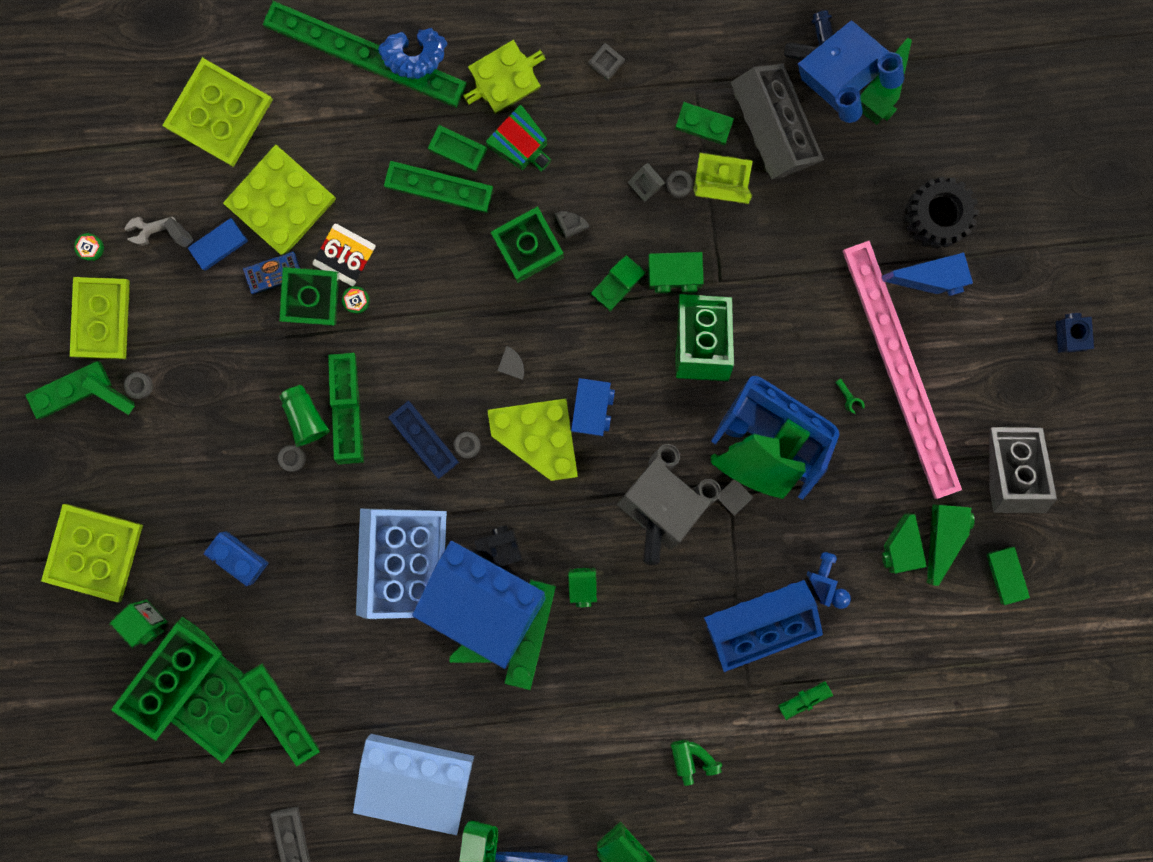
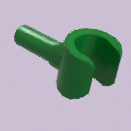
(849, 397)

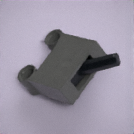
(666, 503)

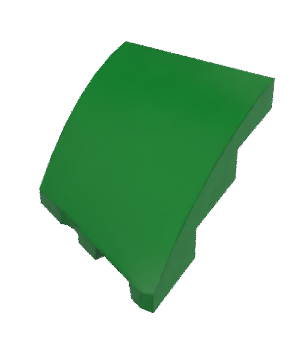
(759, 466)

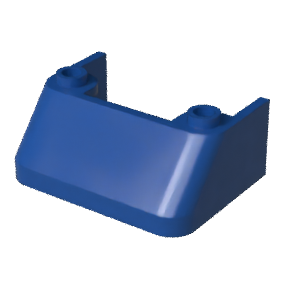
(763, 411)

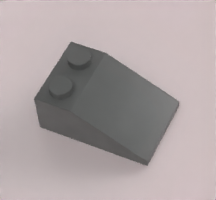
(1020, 471)

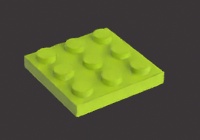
(217, 112)
(279, 200)
(92, 553)

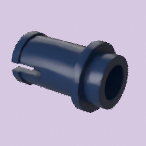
(822, 25)

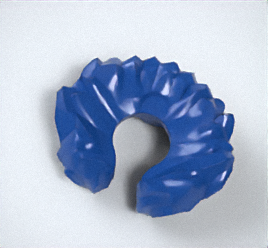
(415, 66)

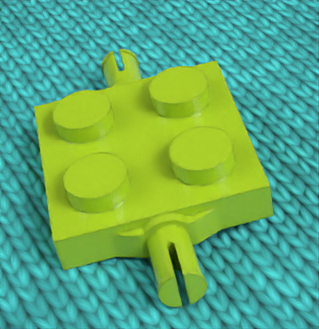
(504, 77)

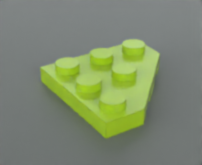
(538, 436)

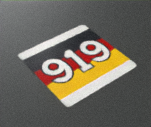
(344, 253)

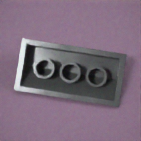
(776, 120)

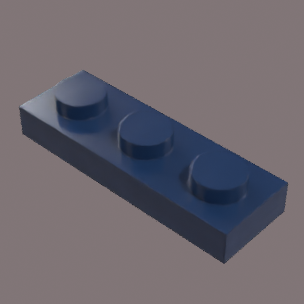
(423, 439)

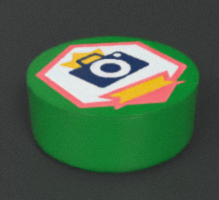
(89, 247)
(355, 300)

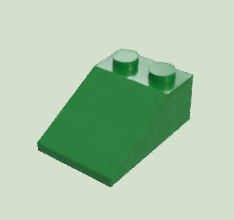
(704, 338)

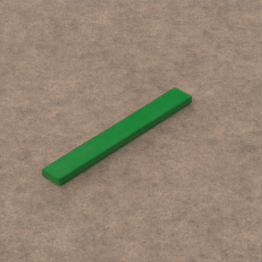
(357, 52)

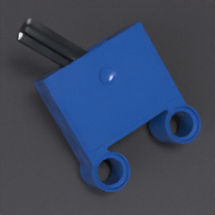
(845, 66)

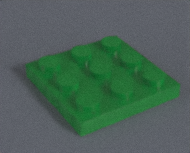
(218, 711)

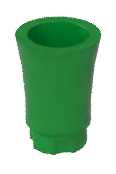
(302, 416)

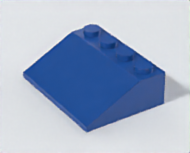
(478, 604)

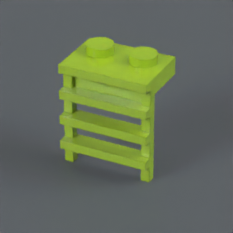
(723, 178)

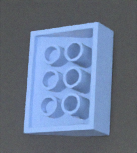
(396, 559)
(412, 784)

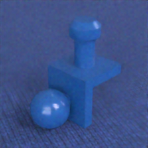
(826, 586)

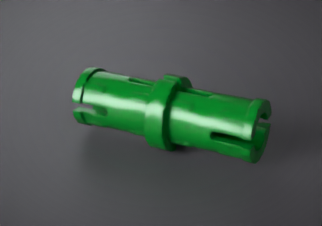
(805, 700)

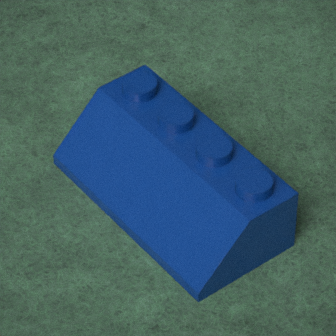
(764, 625)

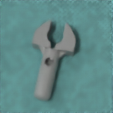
(148, 229)

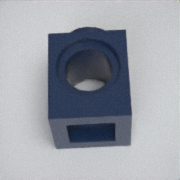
(1066, 342)

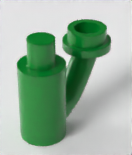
(684, 764)

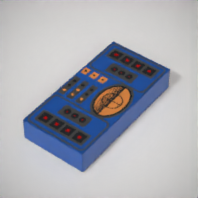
(269, 273)

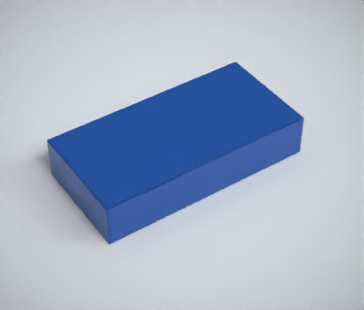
(217, 244)

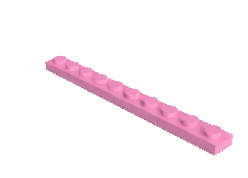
(902, 370)

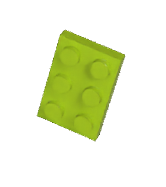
(99, 318)

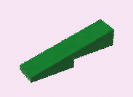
(345, 409)

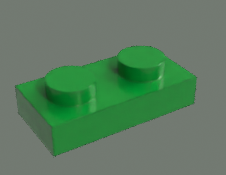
(704, 123)

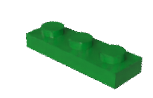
(64, 391)

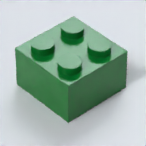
(527, 244)
(309, 296)

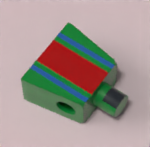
(520, 141)

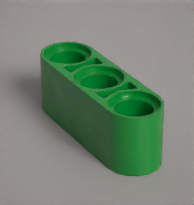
(479, 842)

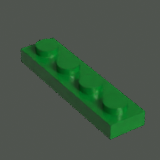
(438, 187)
(525, 658)
(279, 714)

